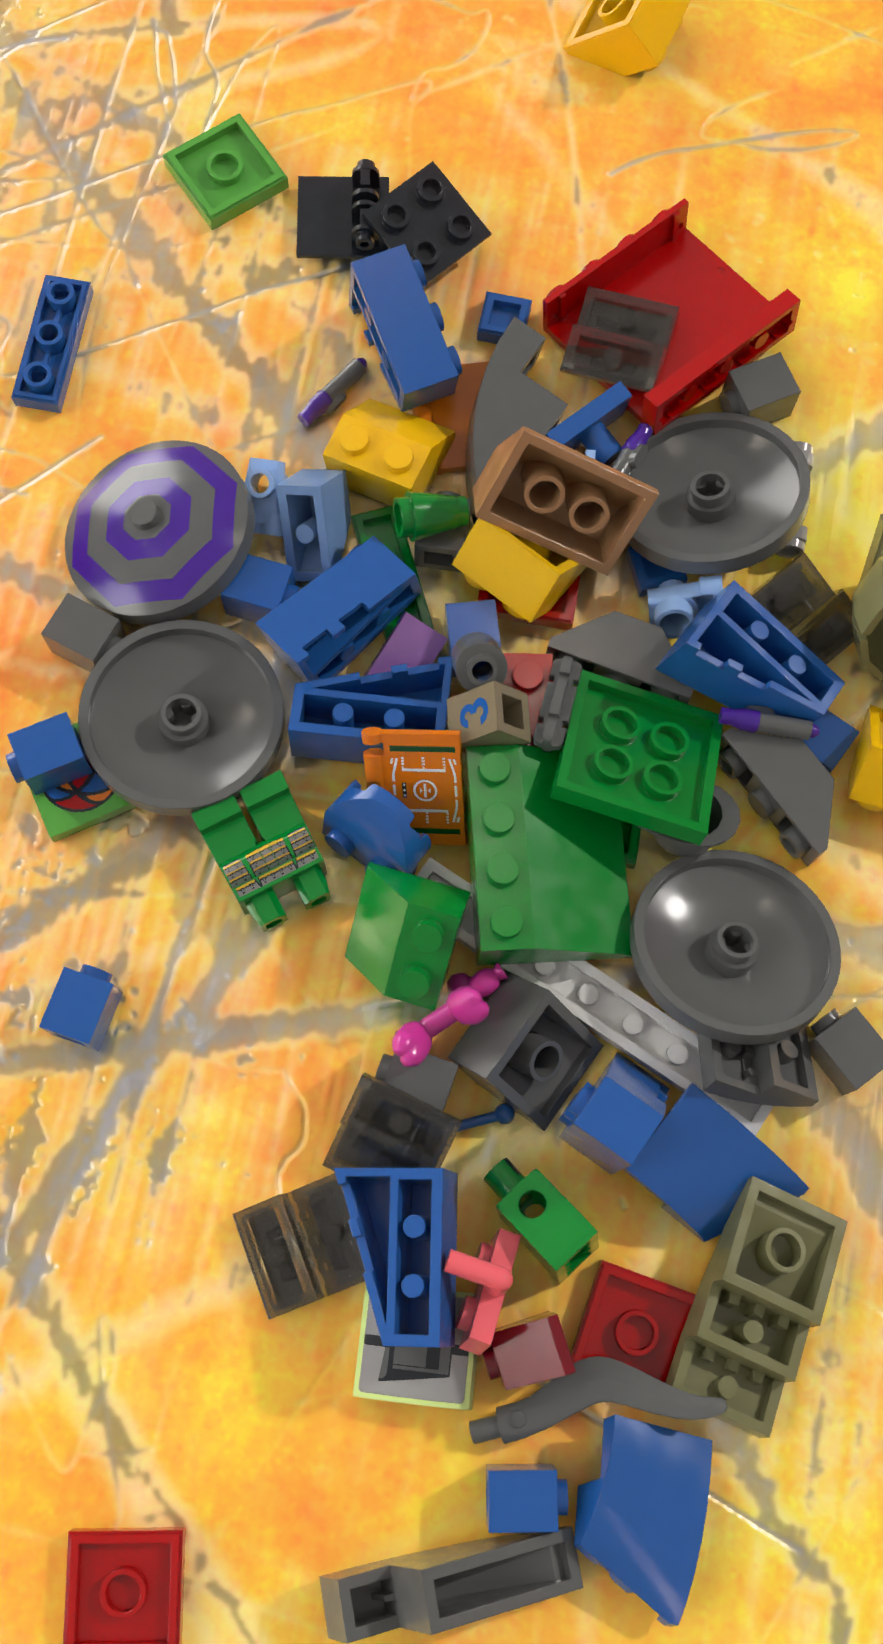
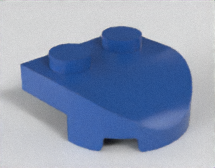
(374, 829)

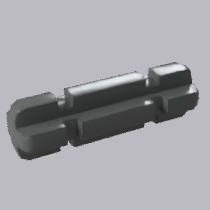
(557, 704)

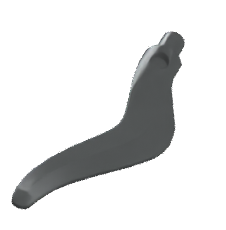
(594, 1382)

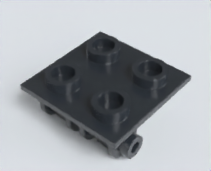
(332, 210)
(429, 220)

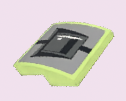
(413, 1374)

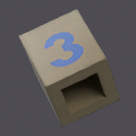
(490, 716)

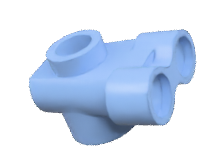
(266, 503)
(677, 603)

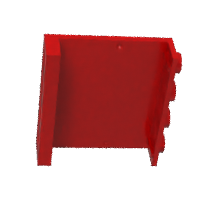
(719, 319)

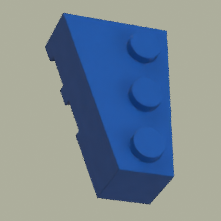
(340, 611)

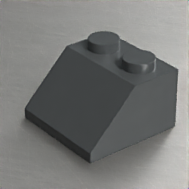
(527, 1050)

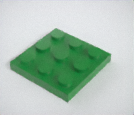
(639, 758)

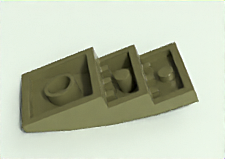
(758, 1304)

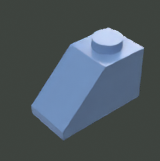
(314, 520)

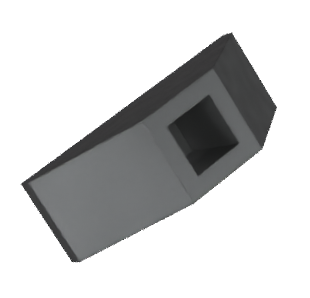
(622, 651)
(782, 785)

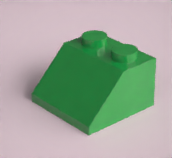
(406, 934)

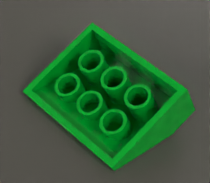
(540, 869)

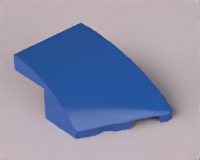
(703, 1161)
(647, 1512)

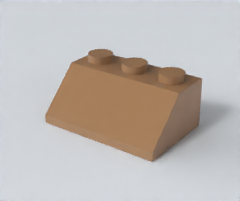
(561, 499)

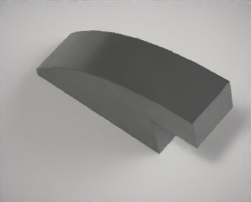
(508, 400)
(449, 1584)

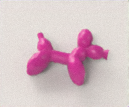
(463, 1004)

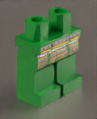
(278, 863)

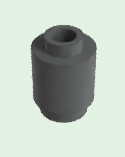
(473, 649)

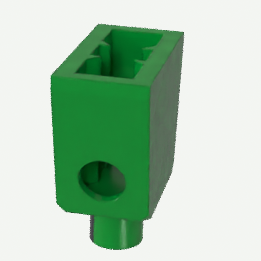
(556, 1238)

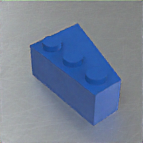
(404, 327)
(750, 658)
(334, 710)
(615, 1115)
(404, 1235)

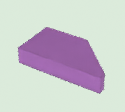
(408, 643)

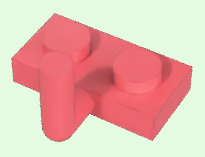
(493, 1275)

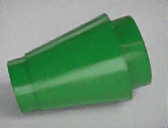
(428, 514)

